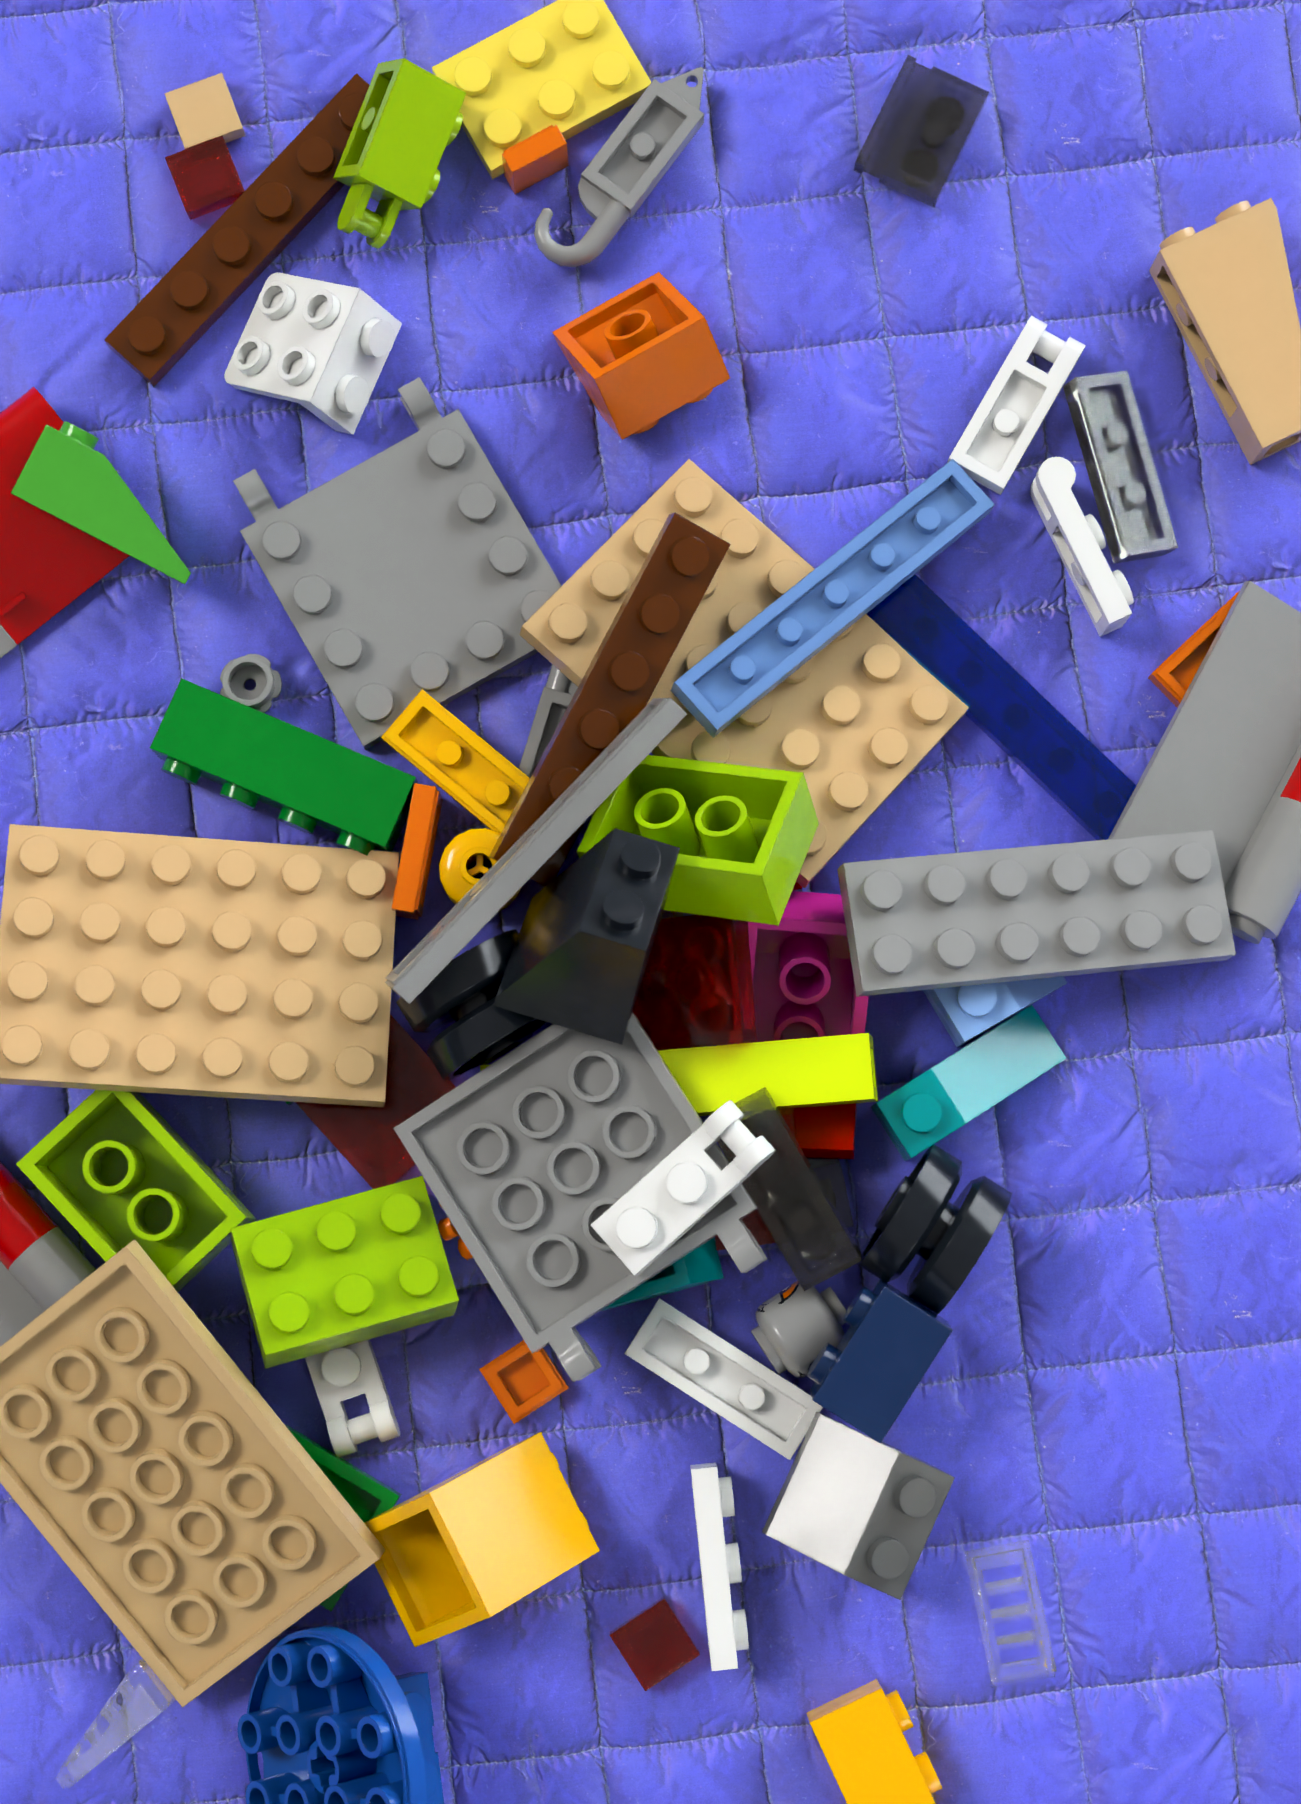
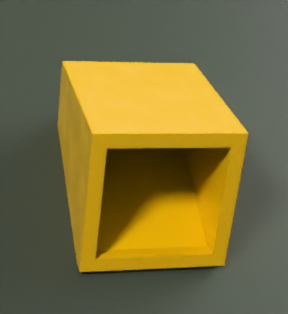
(480, 1540)

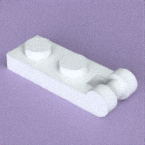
(1015, 406)
(1080, 546)
(681, 1190)
(344, 1375)

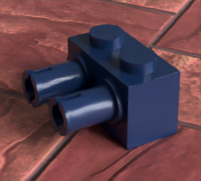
(877, 1359)

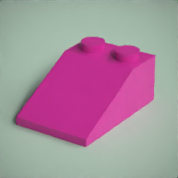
(805, 972)

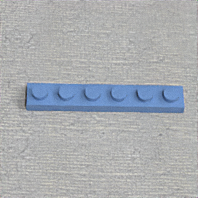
(831, 598)

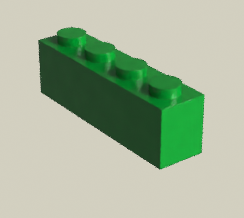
(283, 767)

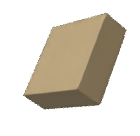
(205, 112)

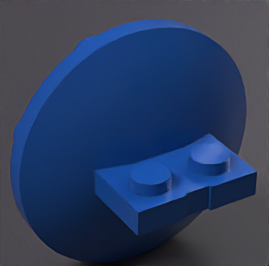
(338, 1726)

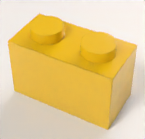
(868, 1750)

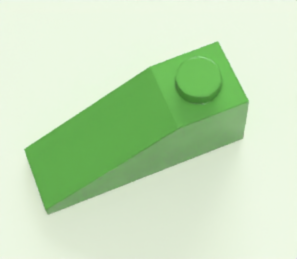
(88, 493)

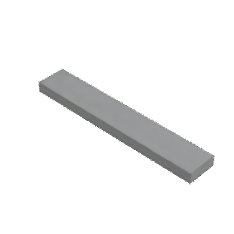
(534, 848)

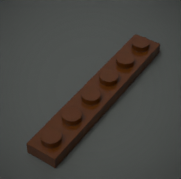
(239, 243)
(620, 672)

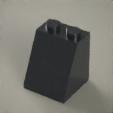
(591, 937)

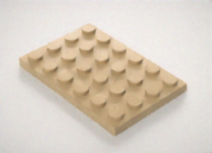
(845, 719)
(195, 966)
(168, 1477)

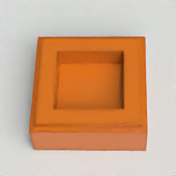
(535, 158)
(523, 1380)

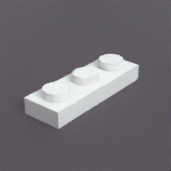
(723, 1378)
(718, 1566)

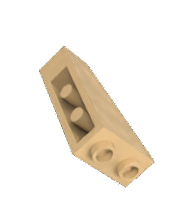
(1240, 321)

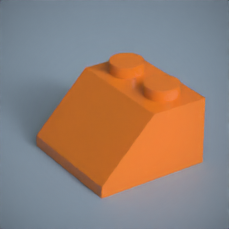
(642, 355)

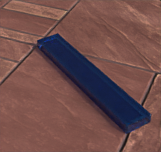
(1007, 707)

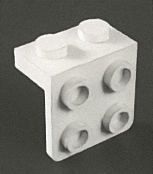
(314, 347)

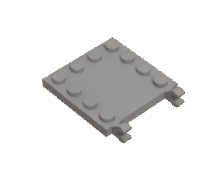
(404, 570)
(540, 1154)

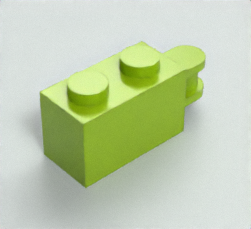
(396, 147)

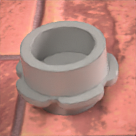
(251, 668)

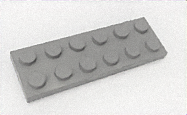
(1035, 912)

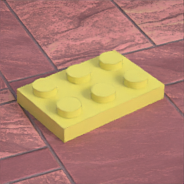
(545, 70)

